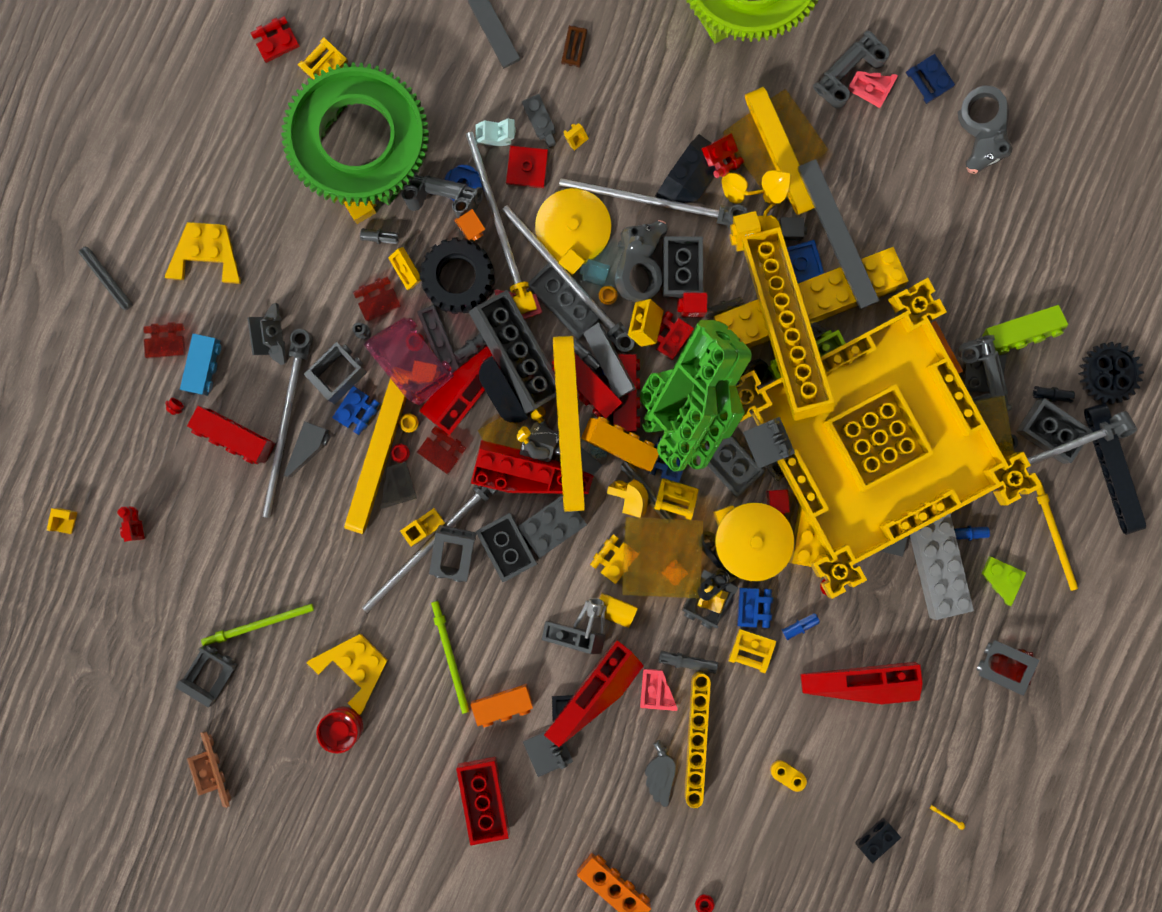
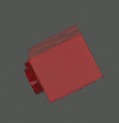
(692, 305)

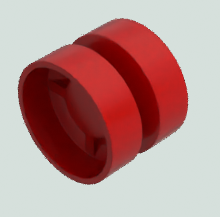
(339, 730)

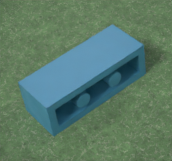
(200, 364)

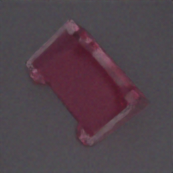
(409, 360)

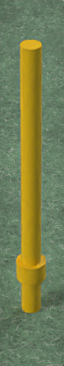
(1043, 499)

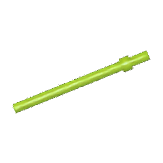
(440, 621)
(222, 636)

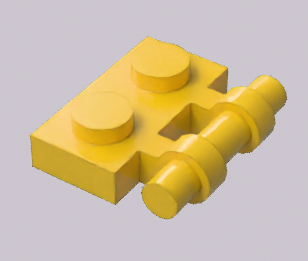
(614, 568)

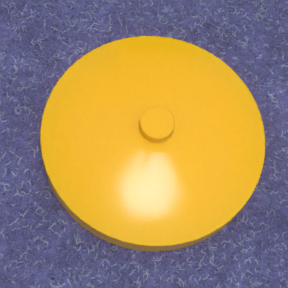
(575, 221)
(754, 541)

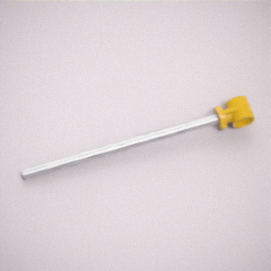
(523, 299)

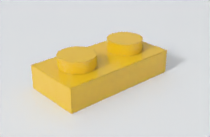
(405, 268)

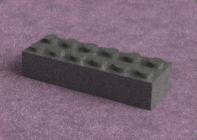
(515, 350)

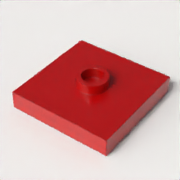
(527, 167)

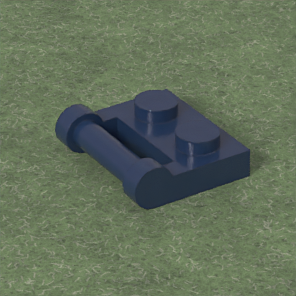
(935, 76)

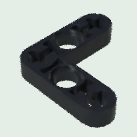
(723, 572)

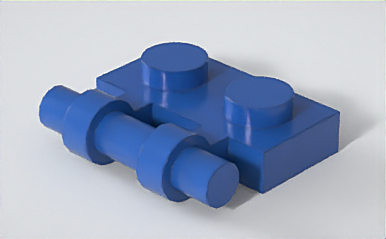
(351, 407)
(748, 607)

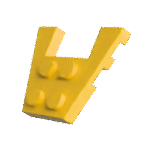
(204, 244)
(359, 661)

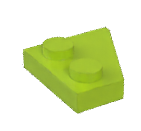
(1003, 578)

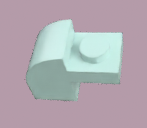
(495, 133)

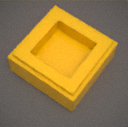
(571, 261)

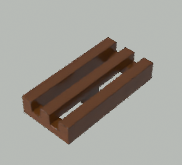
(571, 61)

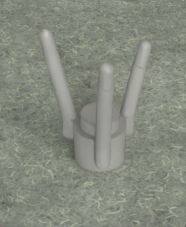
(594, 608)

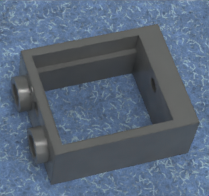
(324, 362)

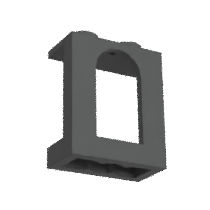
(455, 536)
(713, 619)
(986, 672)
(188, 687)

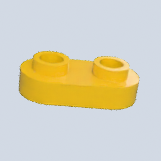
(789, 776)

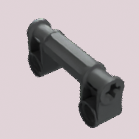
(846, 64)
(419, 187)
(984, 350)

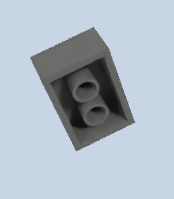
(682, 266)
(1051, 427)
(551, 527)
(506, 547)

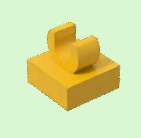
(576, 136)

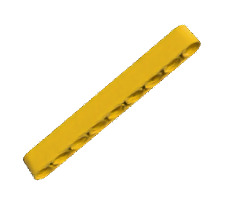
(568, 423)
(376, 459)

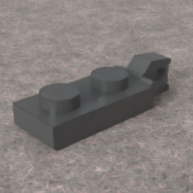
(540, 119)

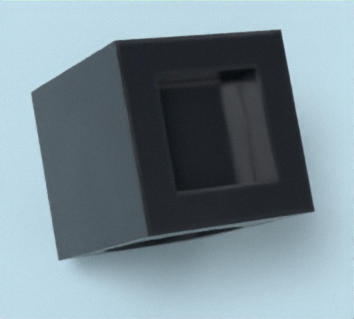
(761, 367)

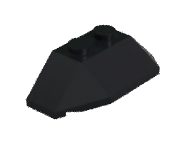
(689, 175)

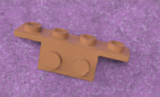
(206, 772)

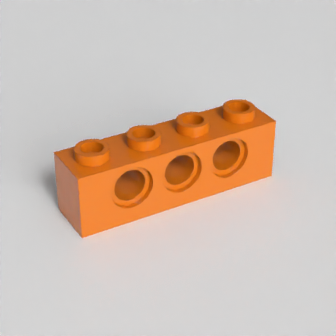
(616, 899)

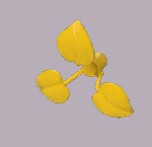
(775, 190)

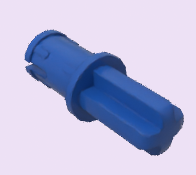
(972, 533)
(800, 626)

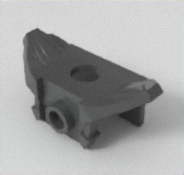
(267, 335)

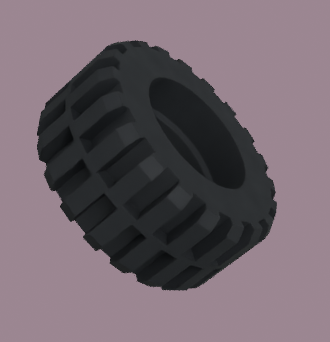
(439, 258)

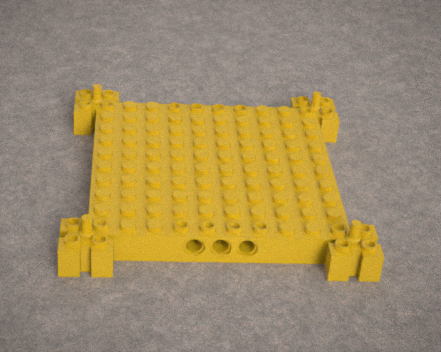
(895, 446)

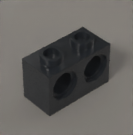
(877, 840)

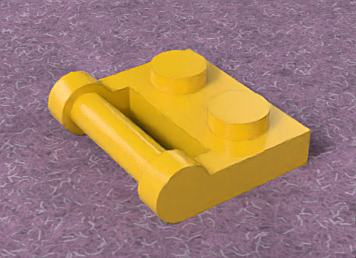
(330, 59)
(679, 494)
(753, 644)

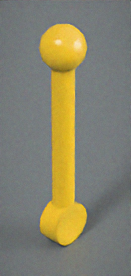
(961, 825)

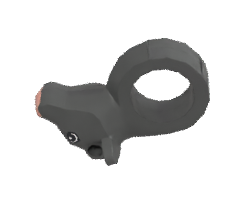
(991, 137)
(638, 247)

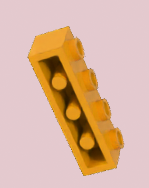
(620, 444)

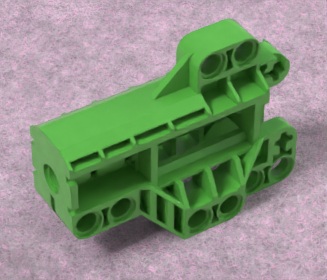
(700, 380)

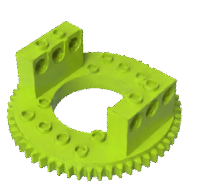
(750, 18)

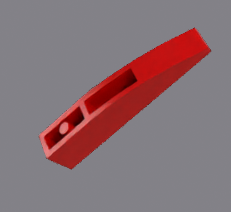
(458, 395)
(510, 472)
(867, 684)
(597, 692)

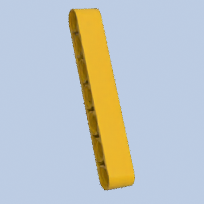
(778, 147)
(699, 748)

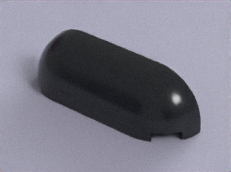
(500, 392)

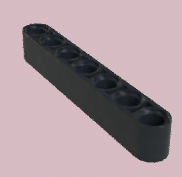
(1116, 473)

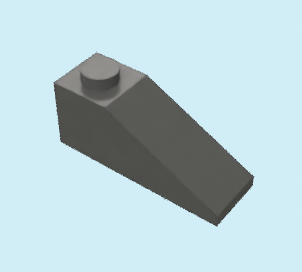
(309, 443)
(573, 638)

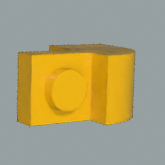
(635, 496)
(422, 527)

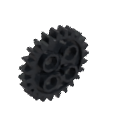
(1128, 373)

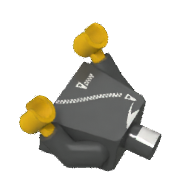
(540, 440)

